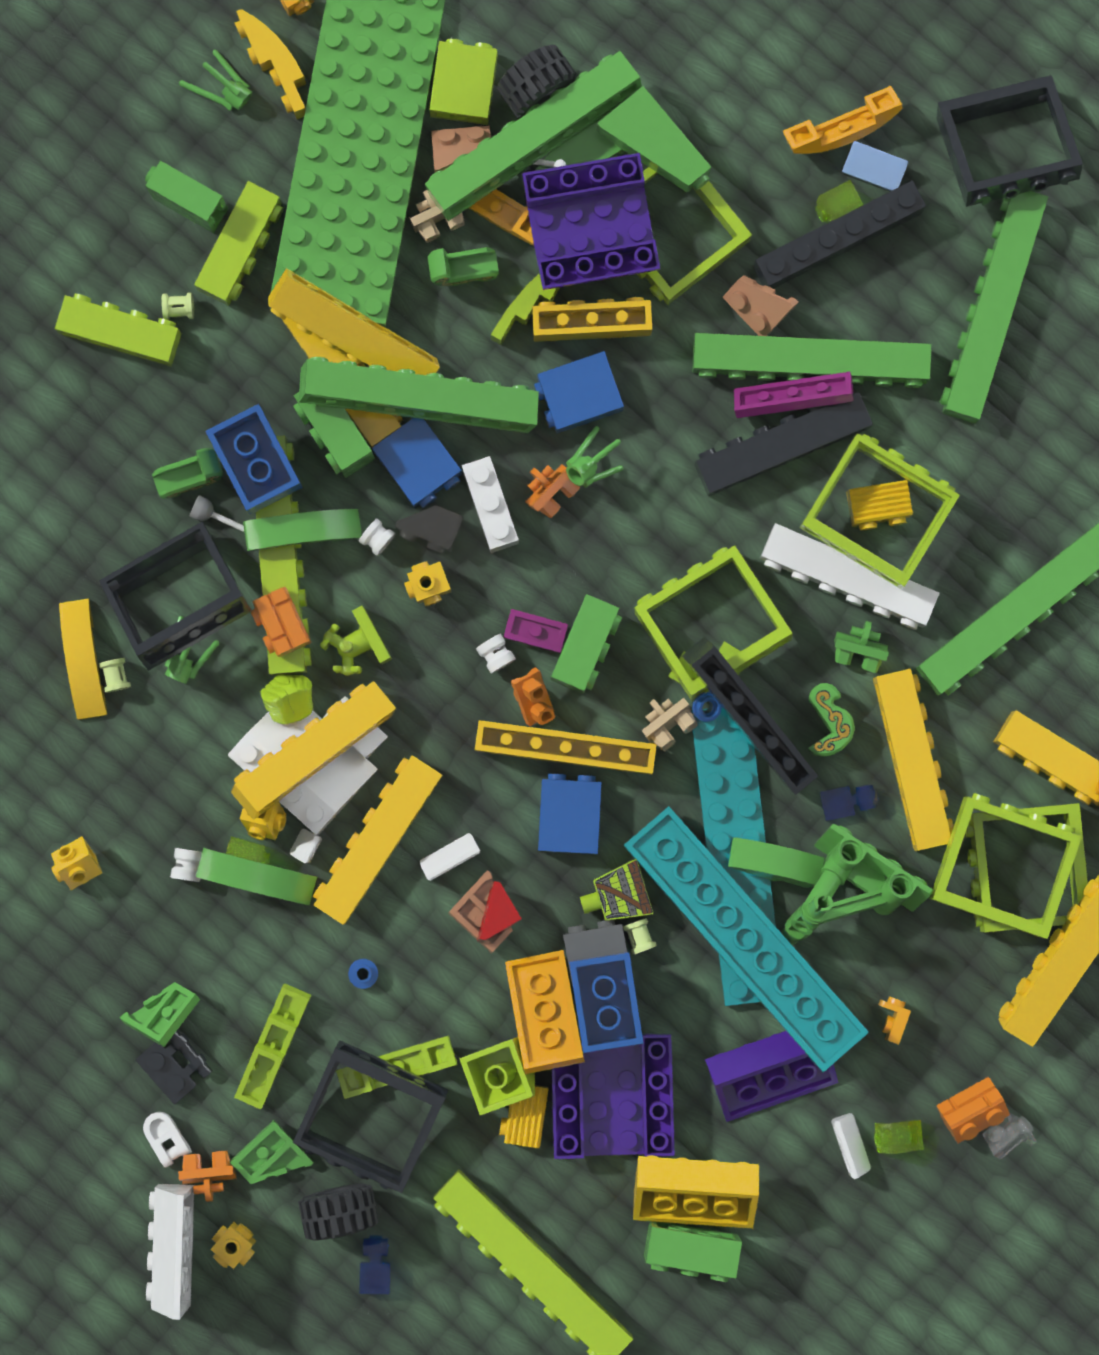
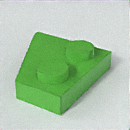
(162, 1013)
(270, 1155)

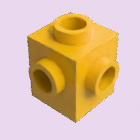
(423, 572)
(265, 825)
(75, 863)
(241, 1237)

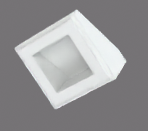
(305, 846)

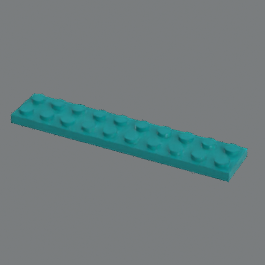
(729, 811)
(746, 939)

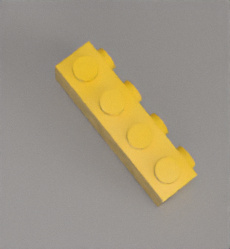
(592, 320)

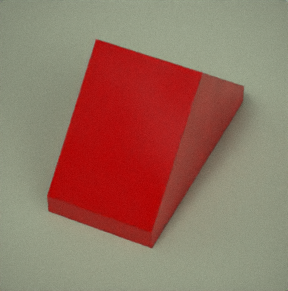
(498, 913)

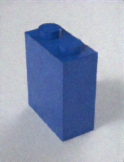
(579, 393)
(418, 462)
(569, 814)

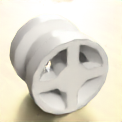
(377, 537)

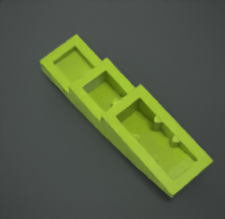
(522, 308)
(272, 1046)

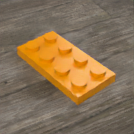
(544, 1012)

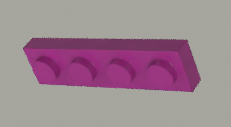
(793, 394)

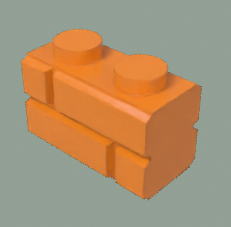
(280, 622)
(973, 1110)

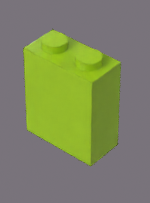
(463, 82)

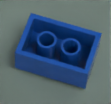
(254, 459)
(606, 1002)

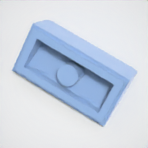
(874, 166)

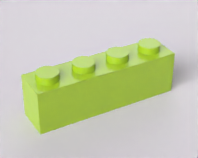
(238, 244)
(118, 330)

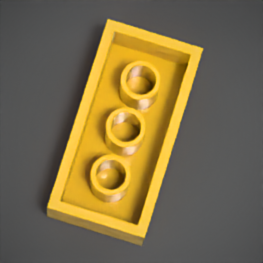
(696, 1192)

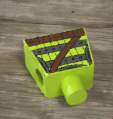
(619, 894)

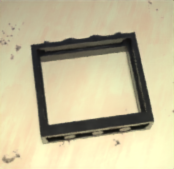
(1000, 101)
(194, 626)
(386, 1073)

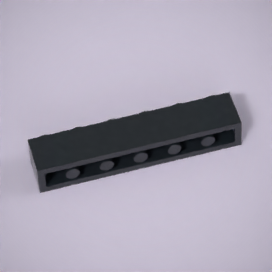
(839, 236)
(781, 444)
(749, 715)

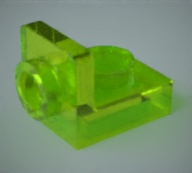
(898, 1136)

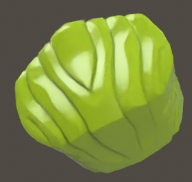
(288, 698)

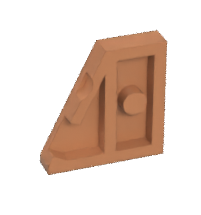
(452, 143)
(758, 305)
(471, 908)

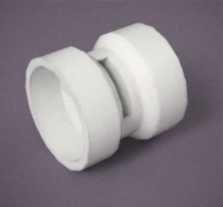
(498, 660)
(186, 864)

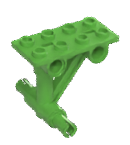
(858, 862)

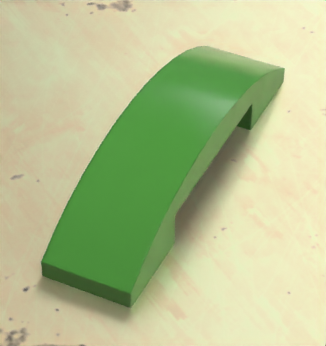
(302, 528)
(256, 877)

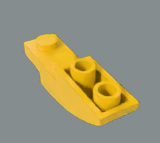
(272, 53)

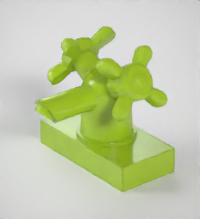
(356, 643)

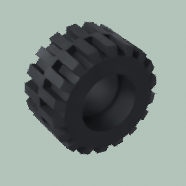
(535, 79)
(338, 1212)

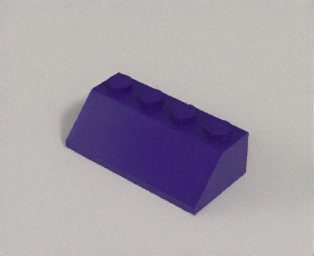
(764, 1075)

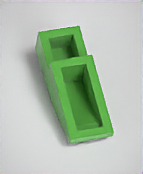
(775, 862)

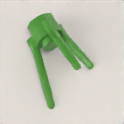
(235, 92)
(583, 469)
(180, 666)

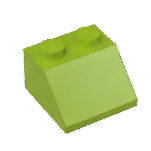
(498, 1076)

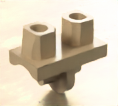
(426, 220)
(665, 718)

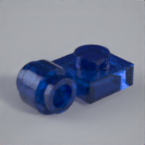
(839, 802)
(375, 1275)

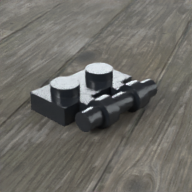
(168, 1072)

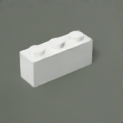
(490, 504)

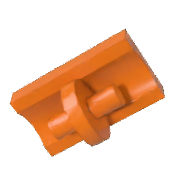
(542, 498)
(533, 698)
(194, 1173)

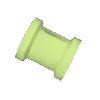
(169, 301)
(114, 675)
(639, 936)

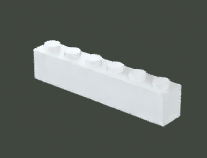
(837, 573)

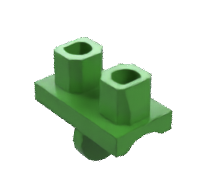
(873, 651)

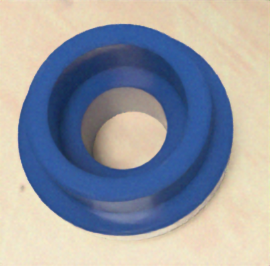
(711, 713)
(355, 980)

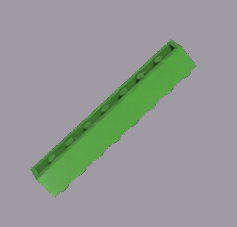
(533, 135)
(994, 306)
(811, 357)
(418, 395)
(1013, 615)

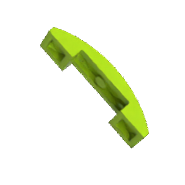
(417, 1059)

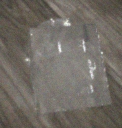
(1008, 1135)

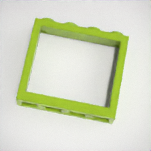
(730, 222)
(917, 475)
(695, 574)
(1010, 814)
(978, 860)

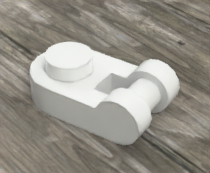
(159, 1128)

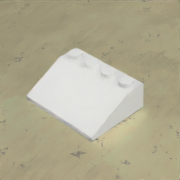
(324, 793)
(171, 1249)

